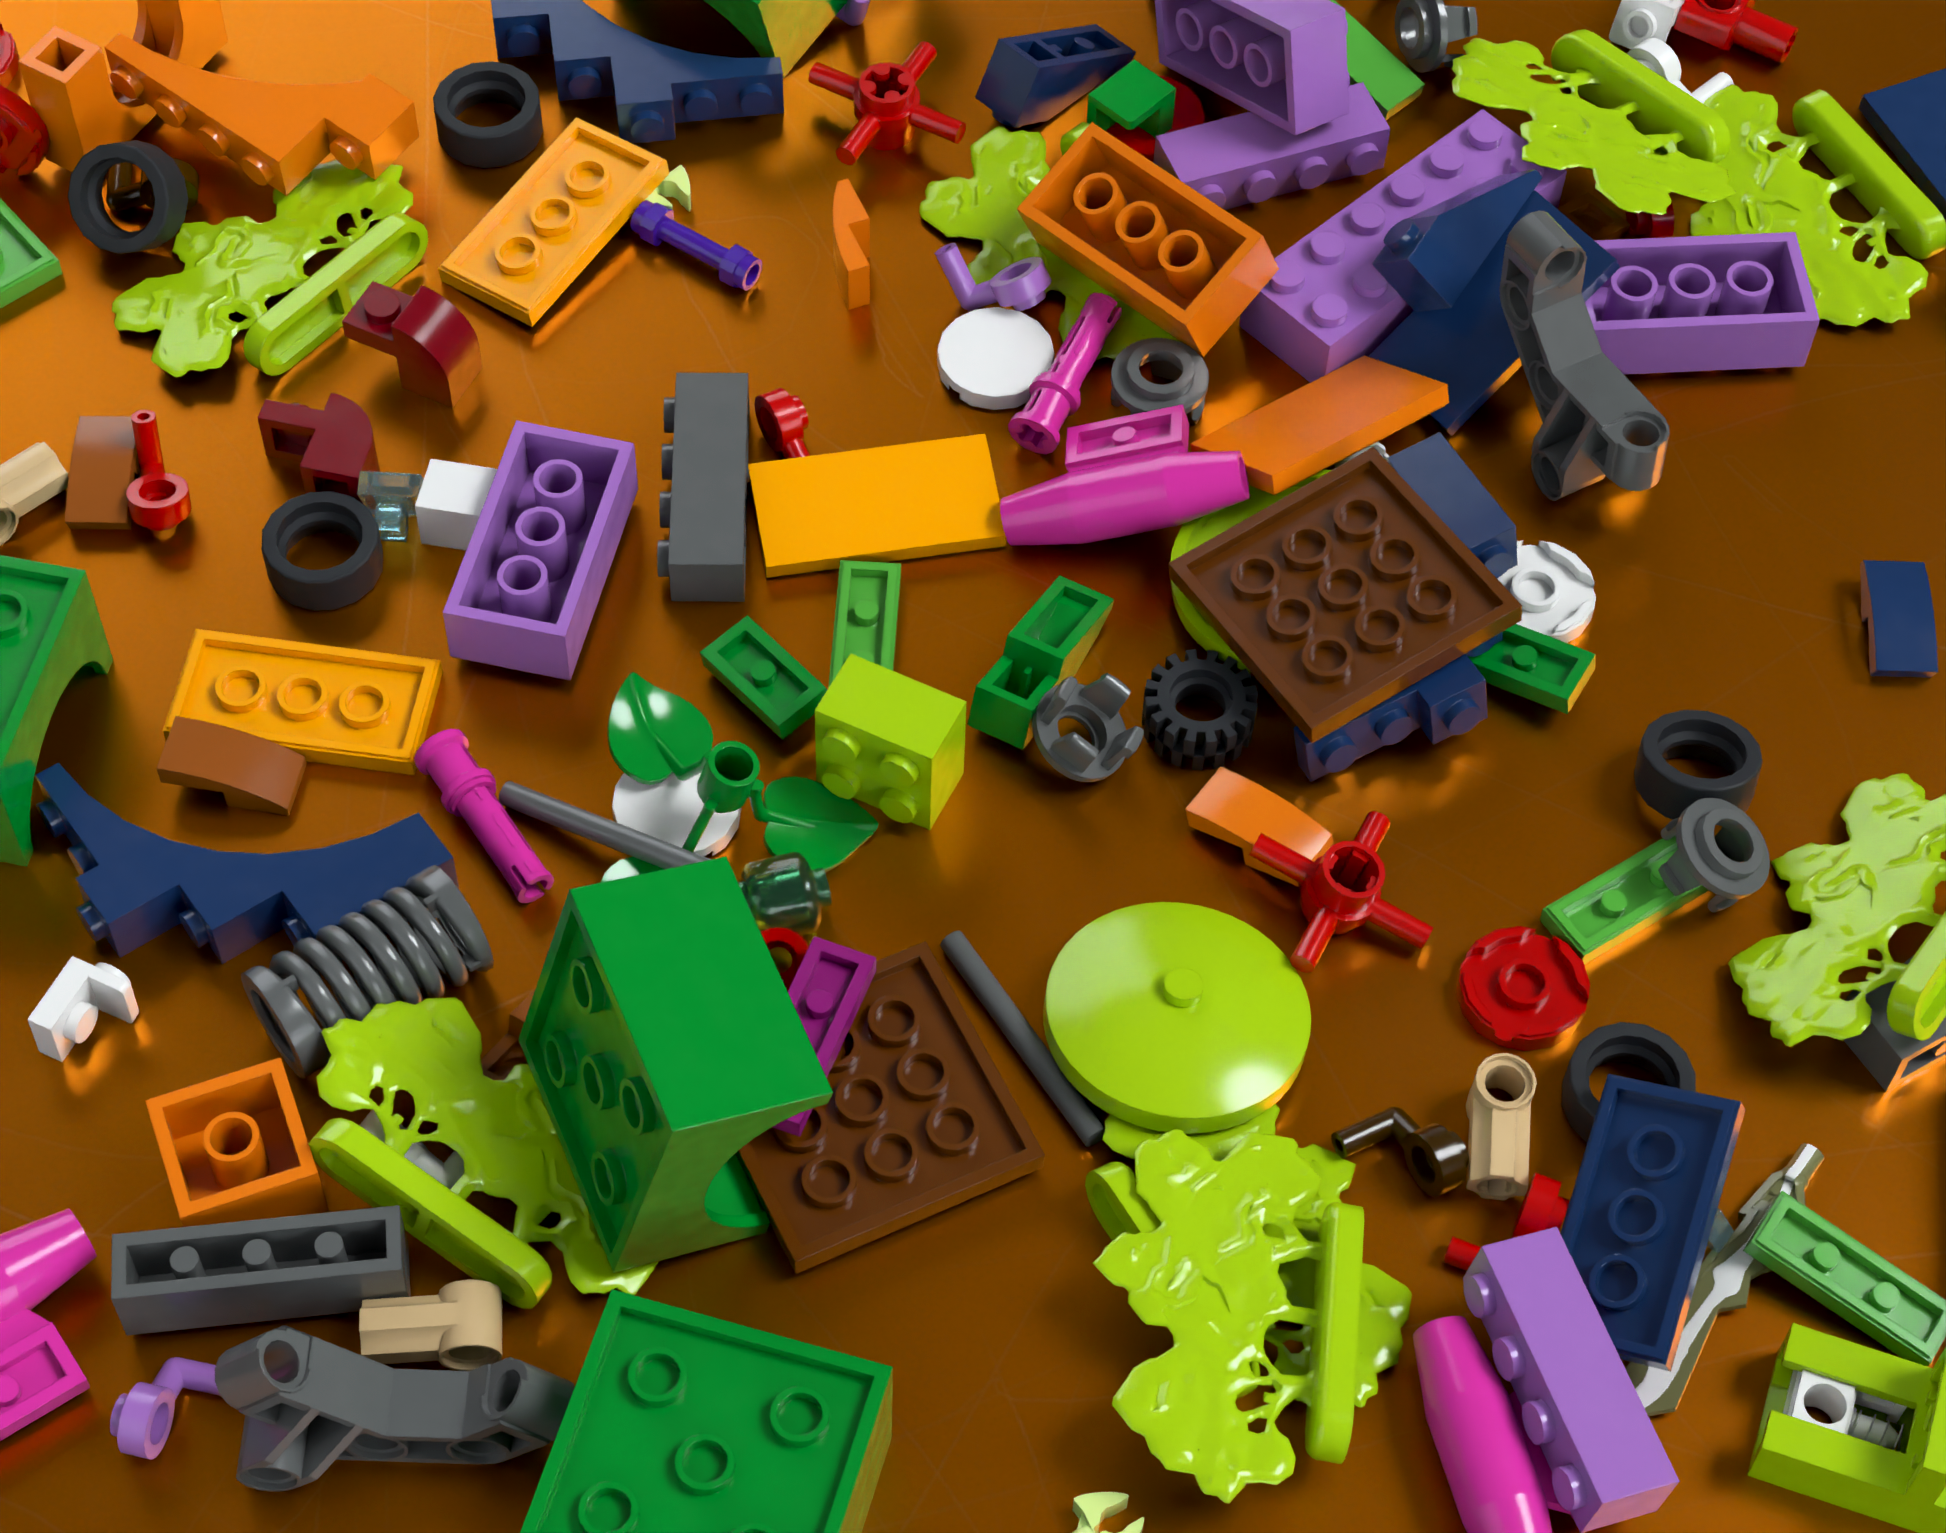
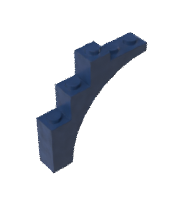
(648, 79)
(1454, 695)
(146, 884)

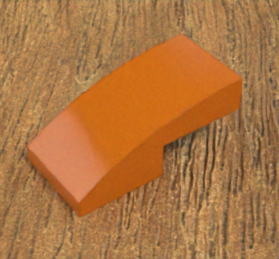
(851, 245)
(1242, 810)

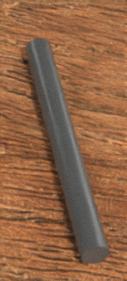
(595, 827)
(1023, 1038)

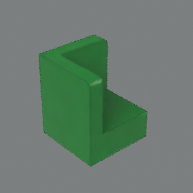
(1133, 99)

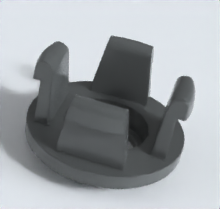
(1427, 27)
(1169, 361)
(1097, 710)
(1717, 858)

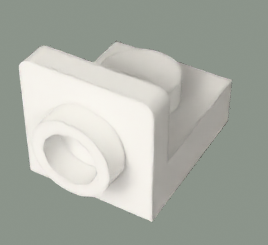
(1643, 20)
(72, 1005)

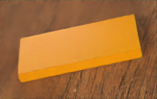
(553, 221)
(876, 505)
(311, 697)

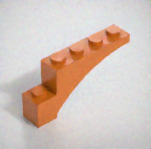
(270, 127)

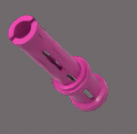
(1057, 392)
(471, 795)

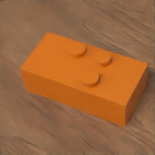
(1148, 239)

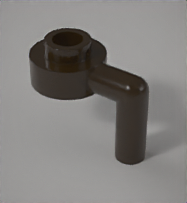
(124, 195)
(1432, 1152)

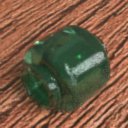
(785, 892)

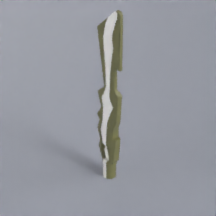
(1721, 1285)

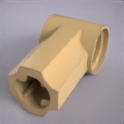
(27, 483)
(1500, 1129)
(455, 1327)

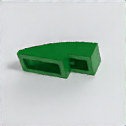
(1037, 657)

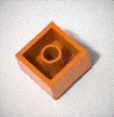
(237, 1148)

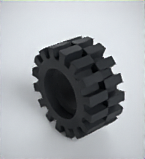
(1207, 681)

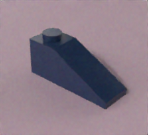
(1047, 71)
(1442, 248)

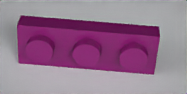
(827, 1000)

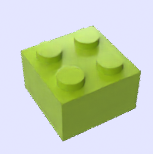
(890, 741)

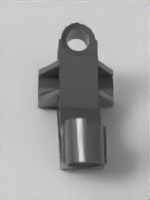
(1588, 407)
(327, 1404)

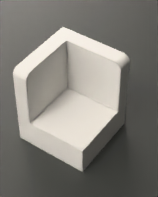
(451, 502)

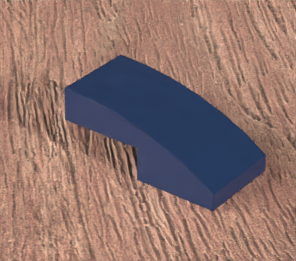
(1899, 618)

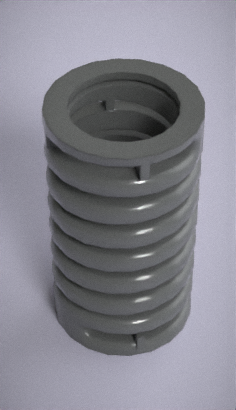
(399, 973)

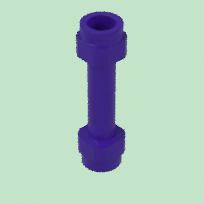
(657, 224)

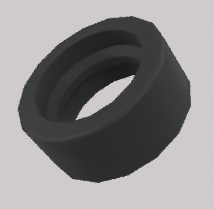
(484, 84)
(88, 205)
(327, 587)
(1701, 736)
(1626, 1044)

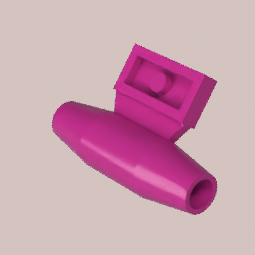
(1125, 481)
(34, 1360)
(1480, 1434)

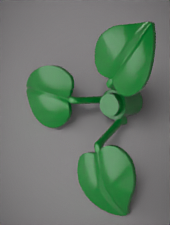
(664, 734)

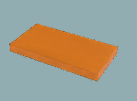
(1326, 421)

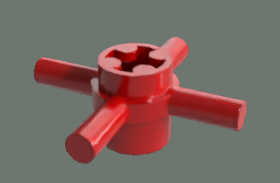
(886, 104)
(1341, 890)

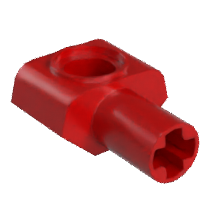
(1736, 22)

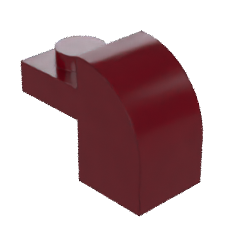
(425, 333)
(327, 442)

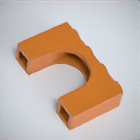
(72, 85)

